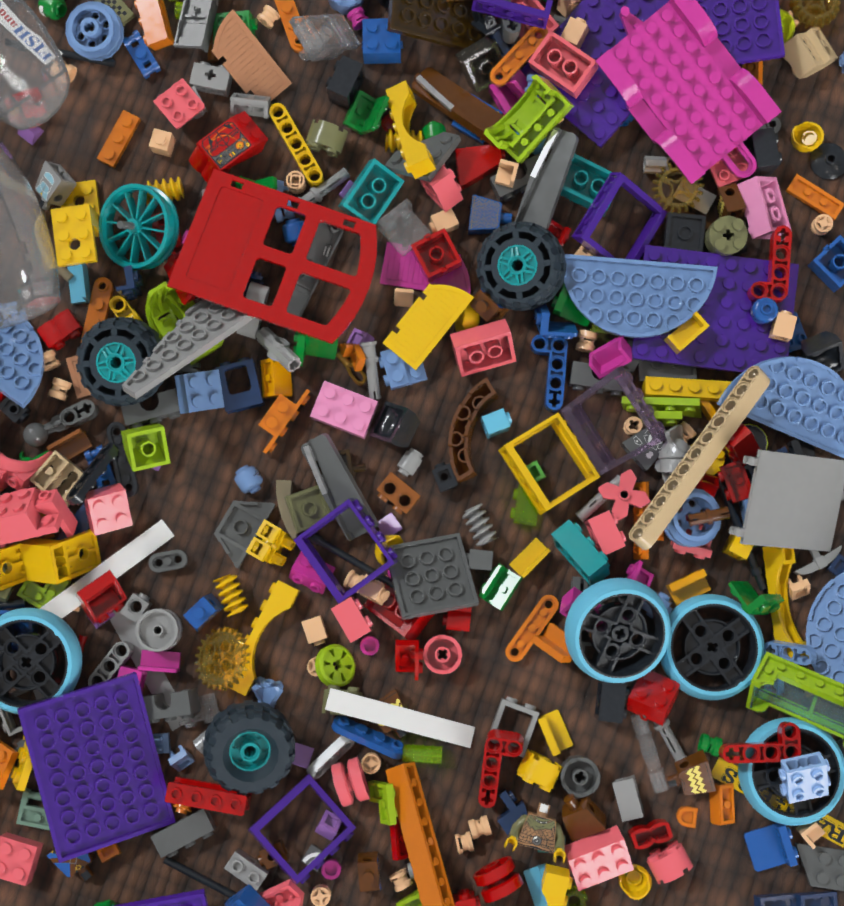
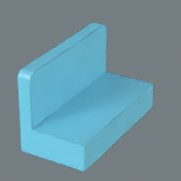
(79, 284)
(533, 878)

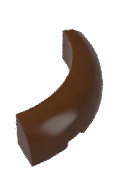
(463, 426)

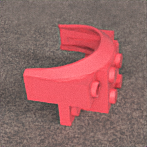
(18, 473)
(22, 519)

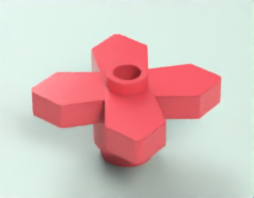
(621, 505)

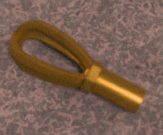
(347, 363)

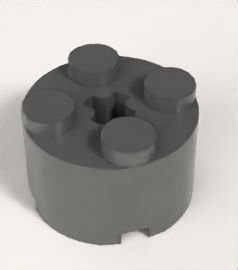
(585, 785)

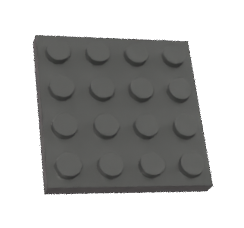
(432, 577)

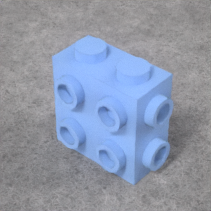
(804, 777)

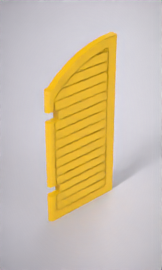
(427, 322)

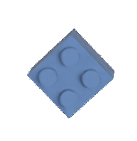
(199, 391)

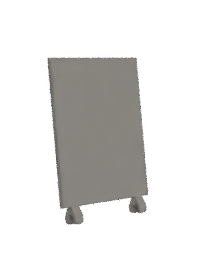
(792, 501)

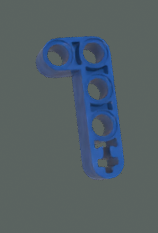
(553, 374)

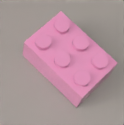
(763, 206)
(344, 410)

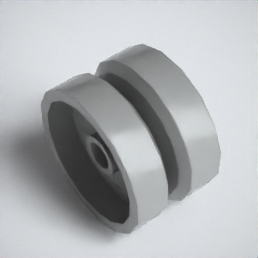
(147, 628)

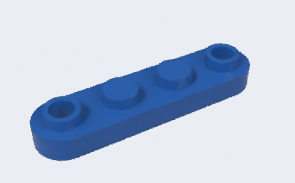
(368, 737)

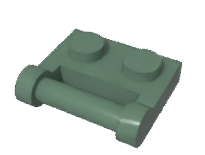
(30, 814)

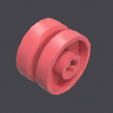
(348, 782)

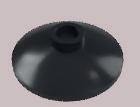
(822, 167)

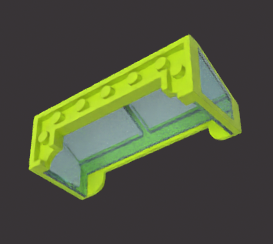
(798, 694)

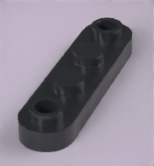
(121, 465)
(92, 473)

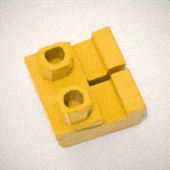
(271, 545)

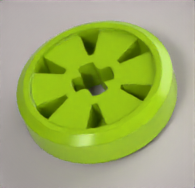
(344, 661)

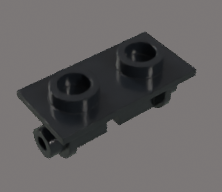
(485, 23)

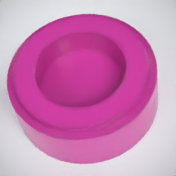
(369, 645)
(331, 869)

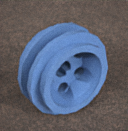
(82, 20)
(678, 525)

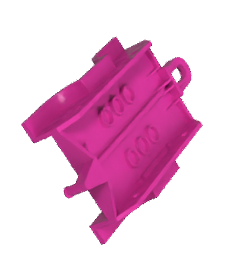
(687, 88)

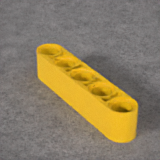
(295, 137)

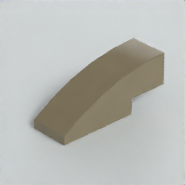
(285, 488)

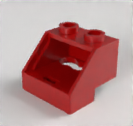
(102, 598)

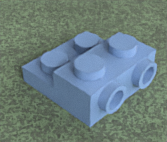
(399, 372)

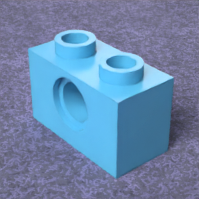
(496, 423)

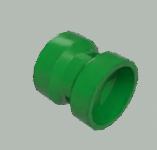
(710, 744)

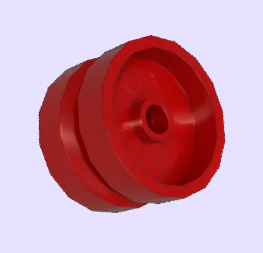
(498, 879)

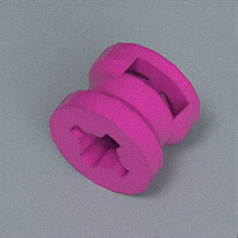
(356, 16)

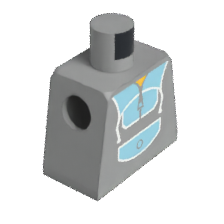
(54, 185)

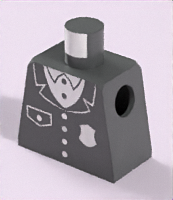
(646, 458)

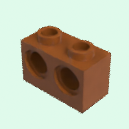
(401, 490)

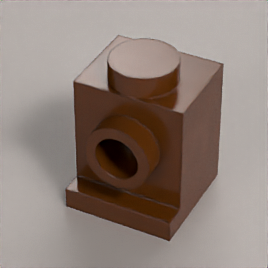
(268, 863)

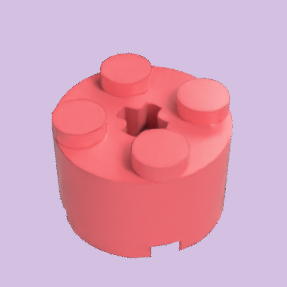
(431, 654)
(669, 862)

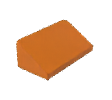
(722, 804)

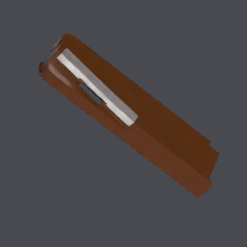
(455, 102)

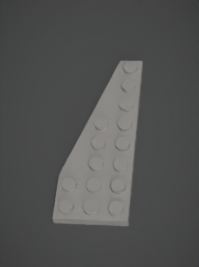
(196, 333)

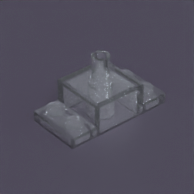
(323, 36)

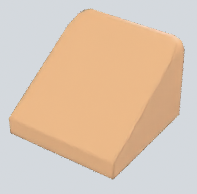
(403, 297)

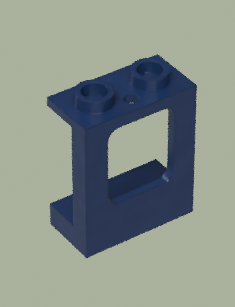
(244, 400)

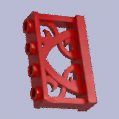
(206, 796)

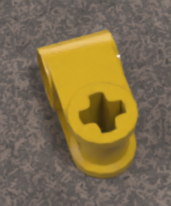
(126, 311)

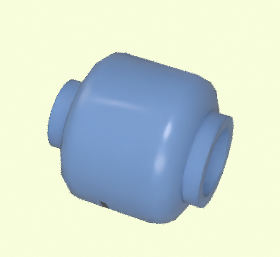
(248, 479)

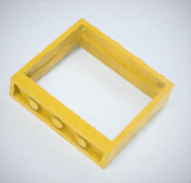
(526, 479)

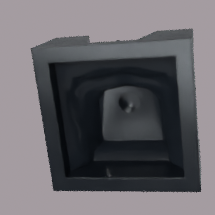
(825, 349)
(395, 425)

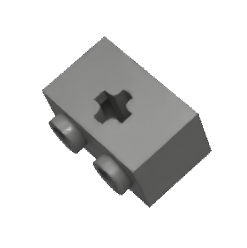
(218, 85)
(246, 869)

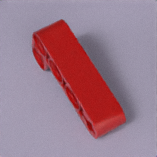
(775, 263)
(760, 747)
(493, 768)

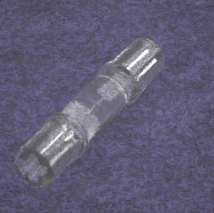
(650, 754)

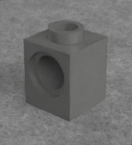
(480, 559)

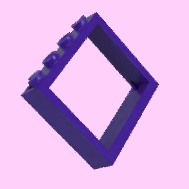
(514, 11)
(600, 205)
(320, 566)
(318, 861)

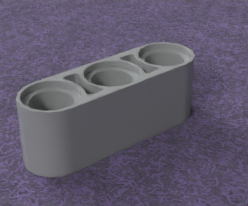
(259, 294)
(118, 659)

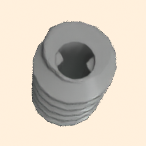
(479, 525)

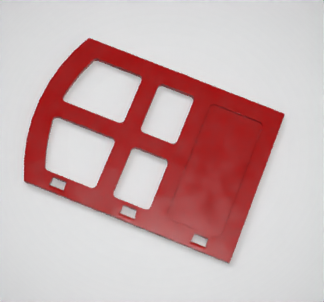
(229, 240)

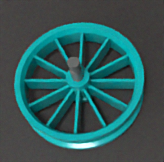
(138, 226)

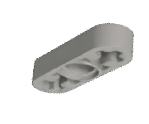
(329, 757)

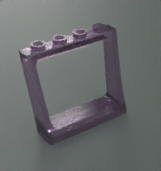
(588, 435)

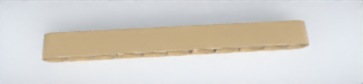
(699, 458)

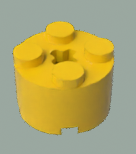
(539, 770)

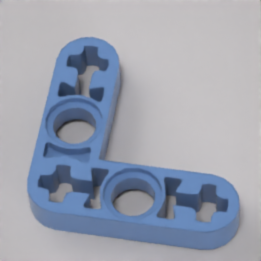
(781, 651)

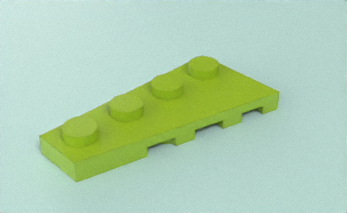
(689, 406)

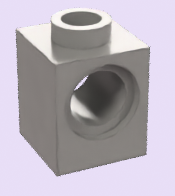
(128, 609)

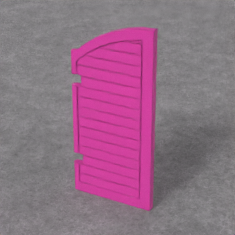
(406, 273)

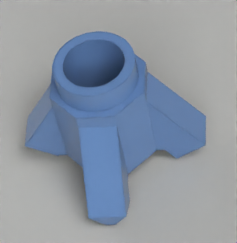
(267, 690)

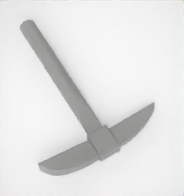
(819, 561)

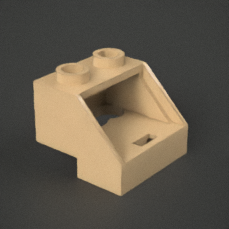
(802, 59)
(52, 477)

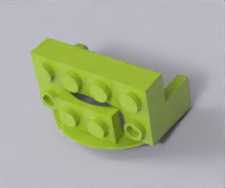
(530, 119)
(164, 300)

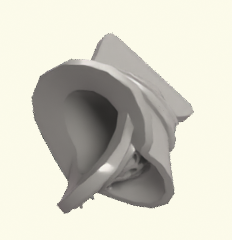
(672, 451)

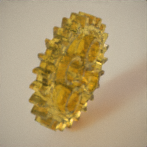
(222, 658)

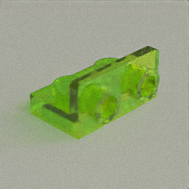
(524, 511)

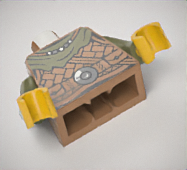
(538, 832)

